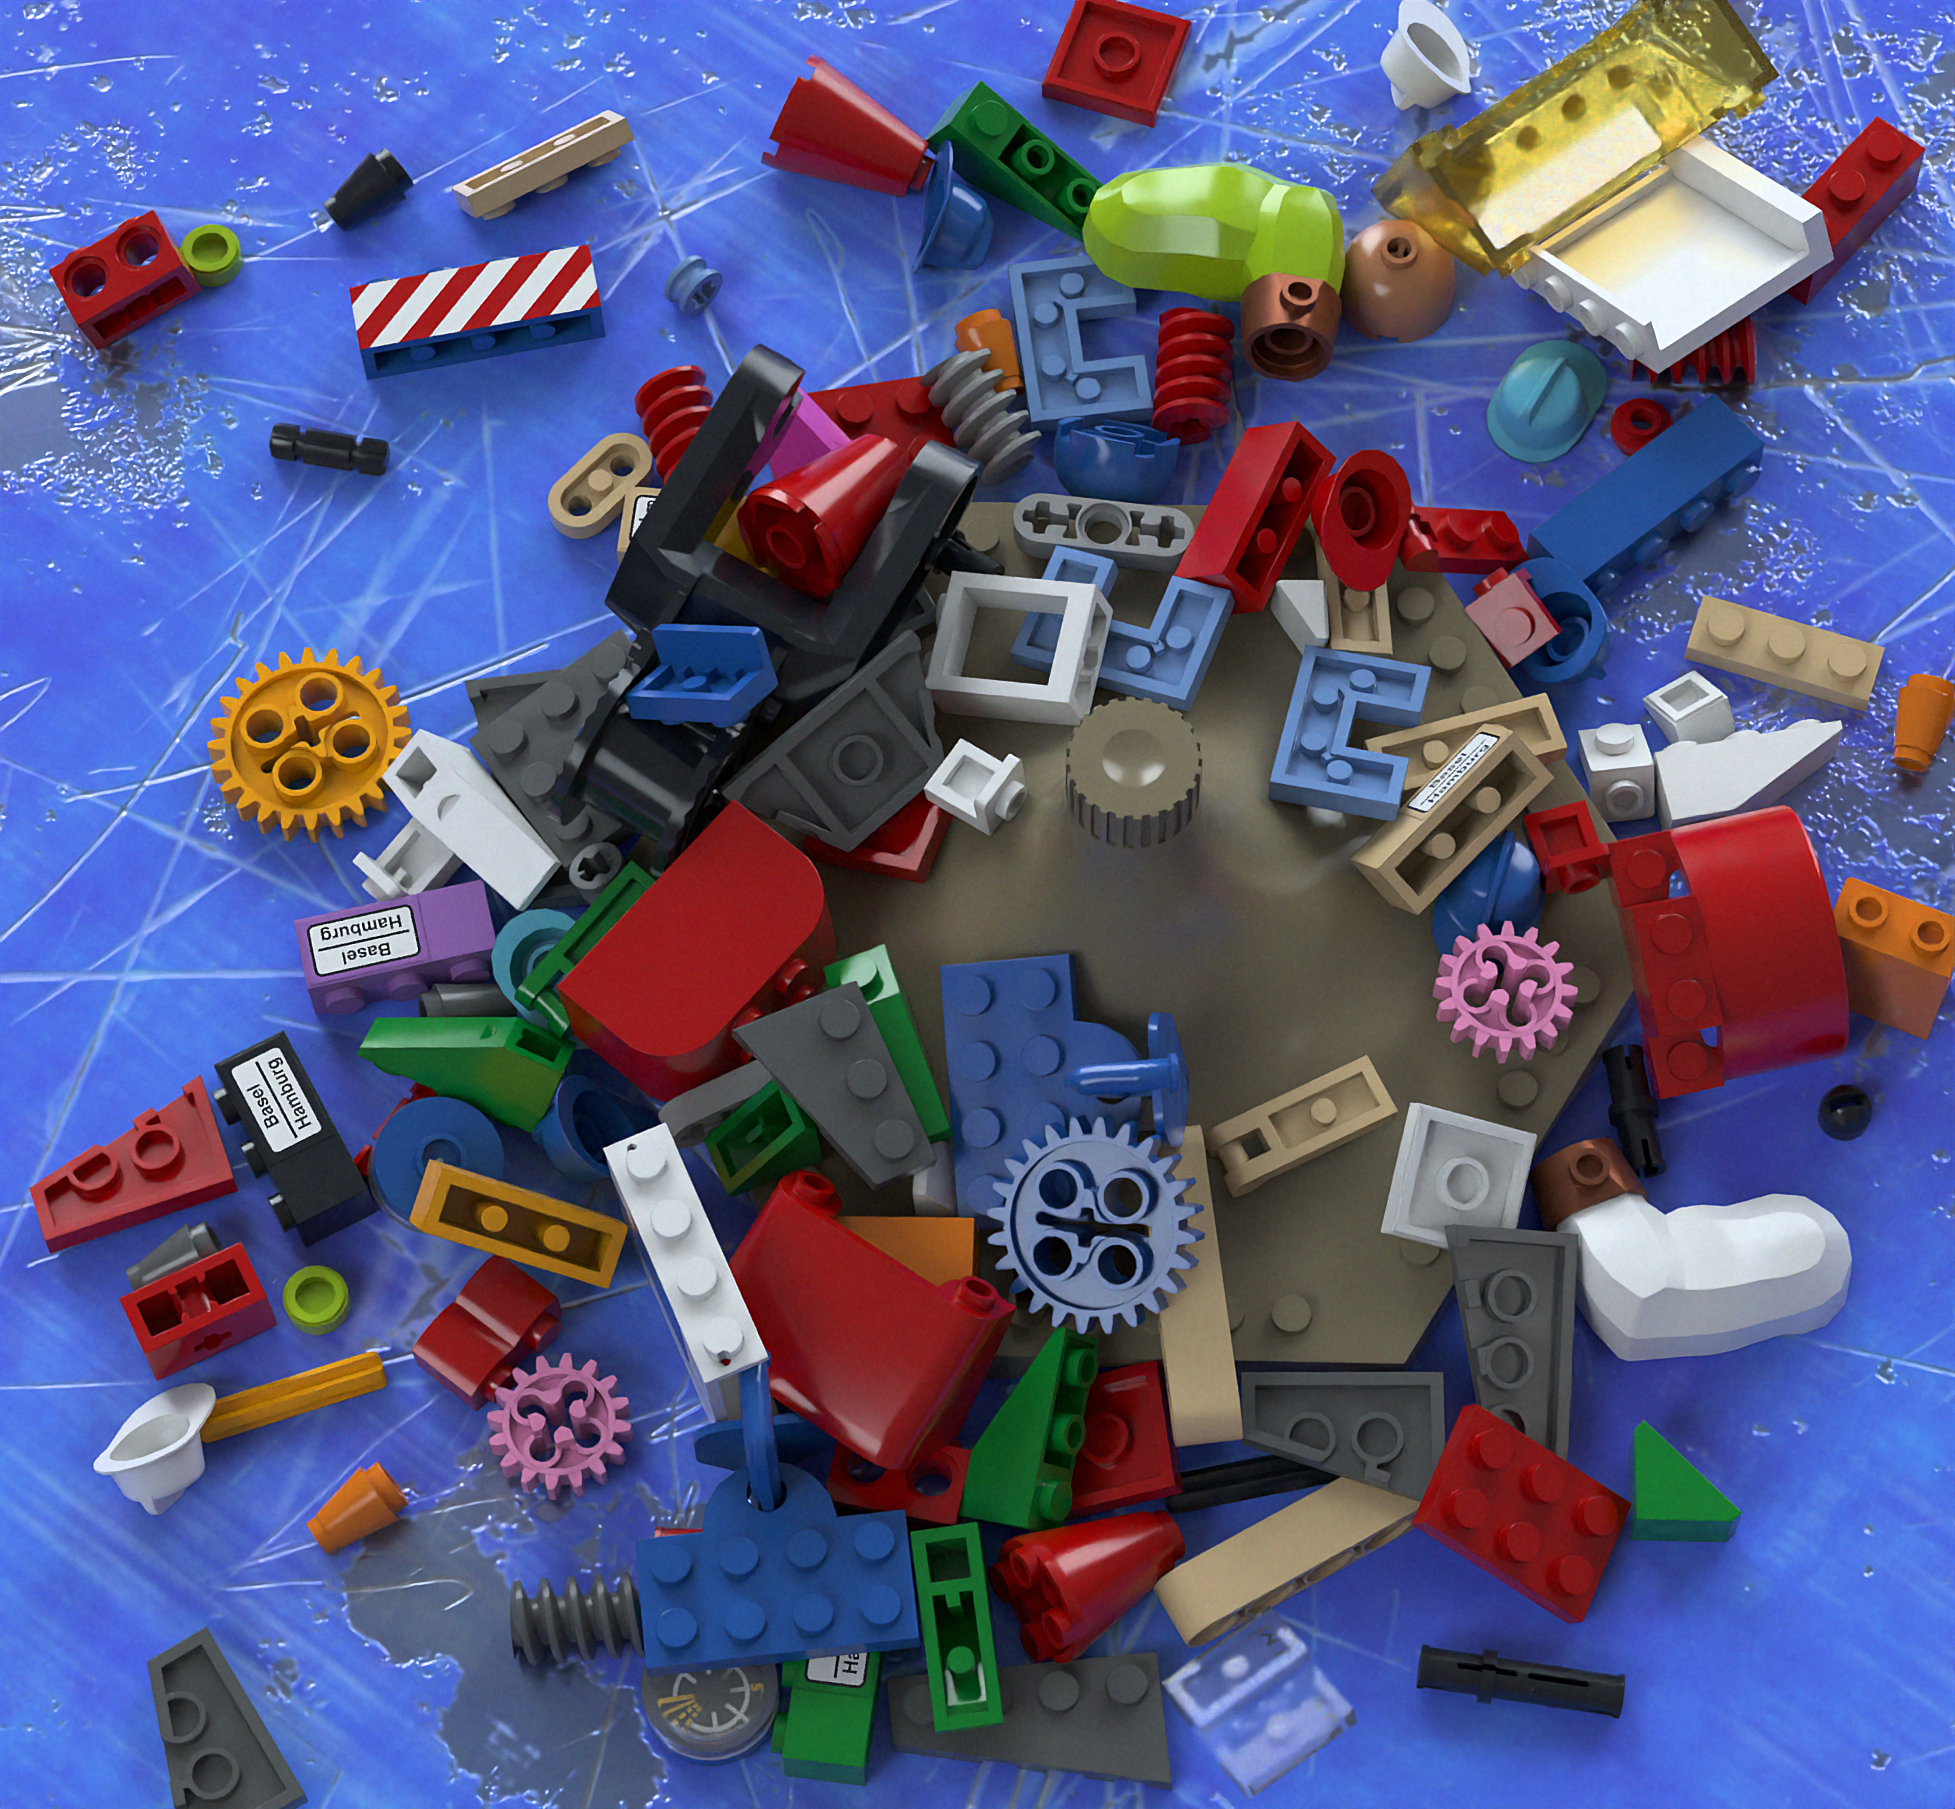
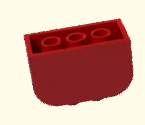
(703, 951)

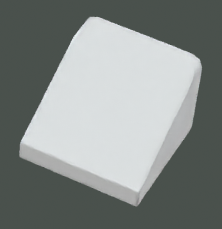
(1302, 611)
(1691, 710)
(936, 1187)

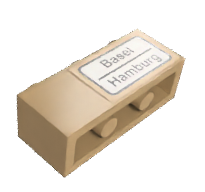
(1452, 818)

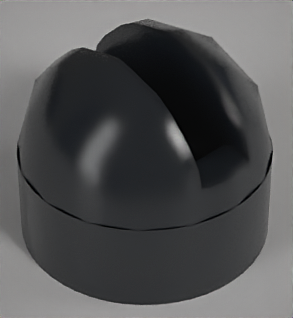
(1845, 1122)

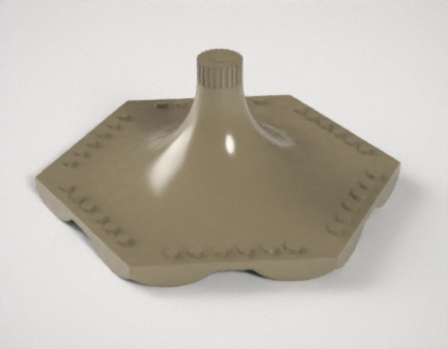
(1249, 925)

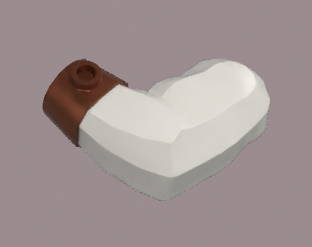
(1690, 1277)

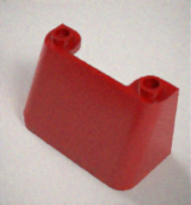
(859, 1334)

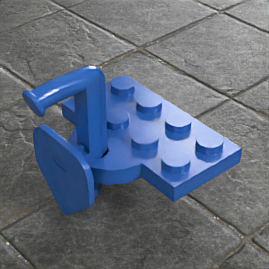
(1030, 1061)
(778, 1574)

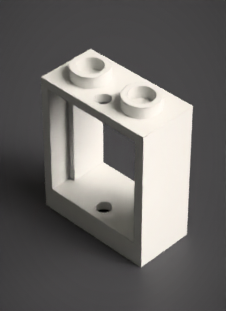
(1074, 664)

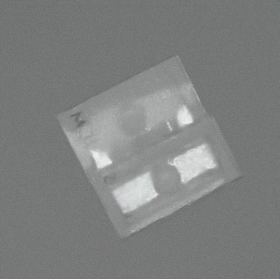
(1259, 1702)

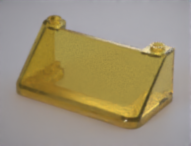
(1578, 131)

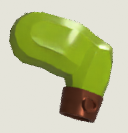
(1231, 239)

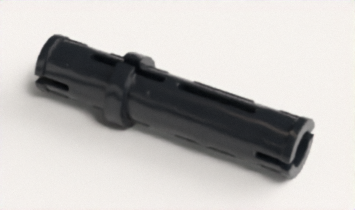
(1520, 1681)

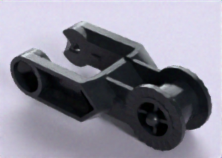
(668, 776)

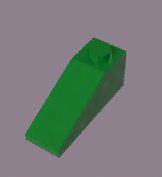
(899, 1031)
(958, 1627)

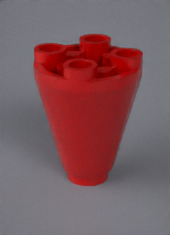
(1082, 1578)

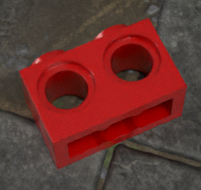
(130, 291)
(897, 1488)

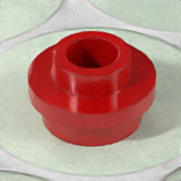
(1631, 439)

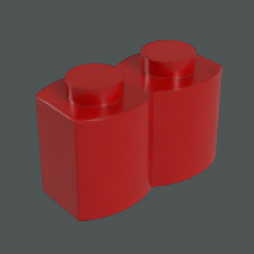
(488, 1332)

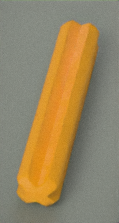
(294, 1395)

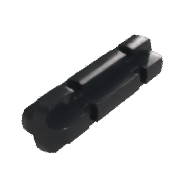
(329, 449)

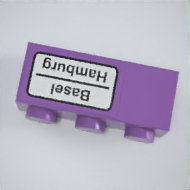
(396, 947)

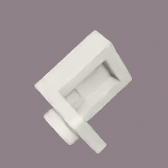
(1618, 771)
(978, 787)
(409, 865)

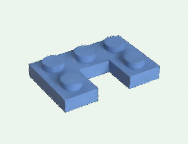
(1058, 383)
(1136, 661)
(1313, 754)

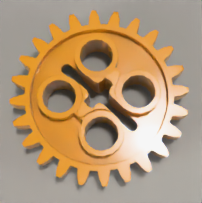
(282, 704)

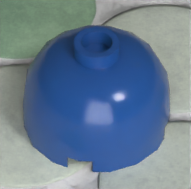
(1114, 460)

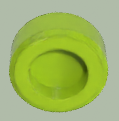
(212, 254)
(316, 1300)

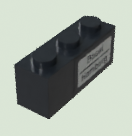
(291, 1140)

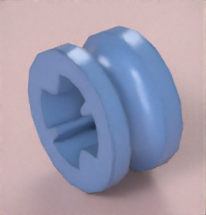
(692, 285)

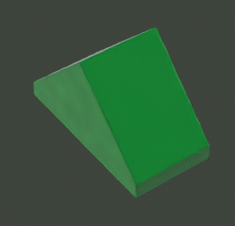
(763, 1141)
(1672, 1496)

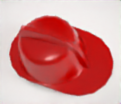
(1362, 518)

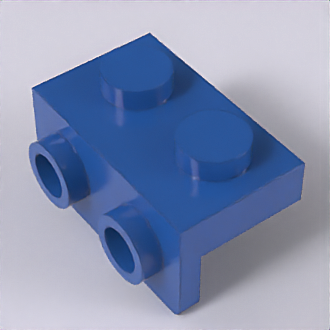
(704, 675)

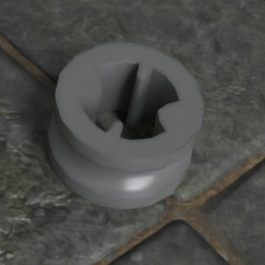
(595, 869)

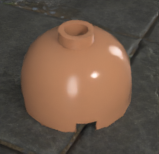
(1397, 282)

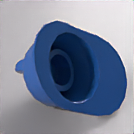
(954, 222)
(1586, 633)
(1491, 889)
(585, 1123)

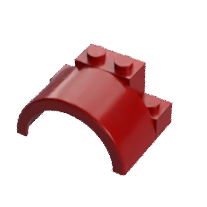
(1737, 953)

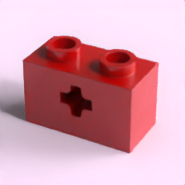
(198, 1311)

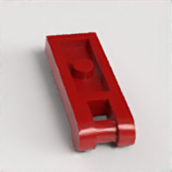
(1460, 541)

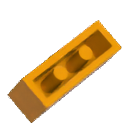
(518, 1224)

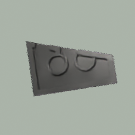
(843, 1077)
(1350, 1424)
(213, 1735)

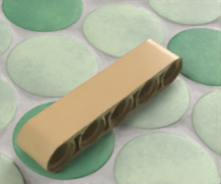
(1196, 1323)
(1281, 1557)

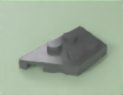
(850, 755)

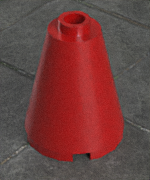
(846, 136)
(822, 513)

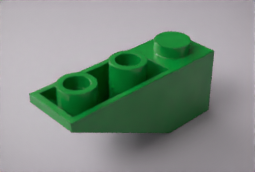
(1014, 160)
(485, 1061)
(1029, 1450)

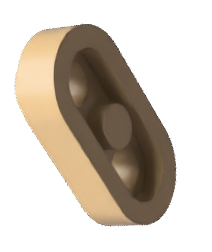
(596, 487)

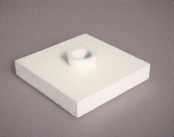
(1455, 1174)

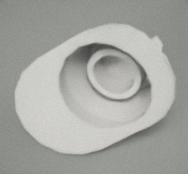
(1425, 57)
(160, 1447)

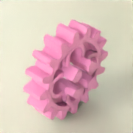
(1487, 1025)
(571, 1463)

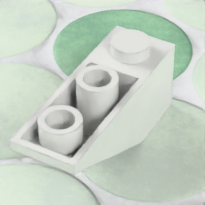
(1738, 773)
(472, 816)

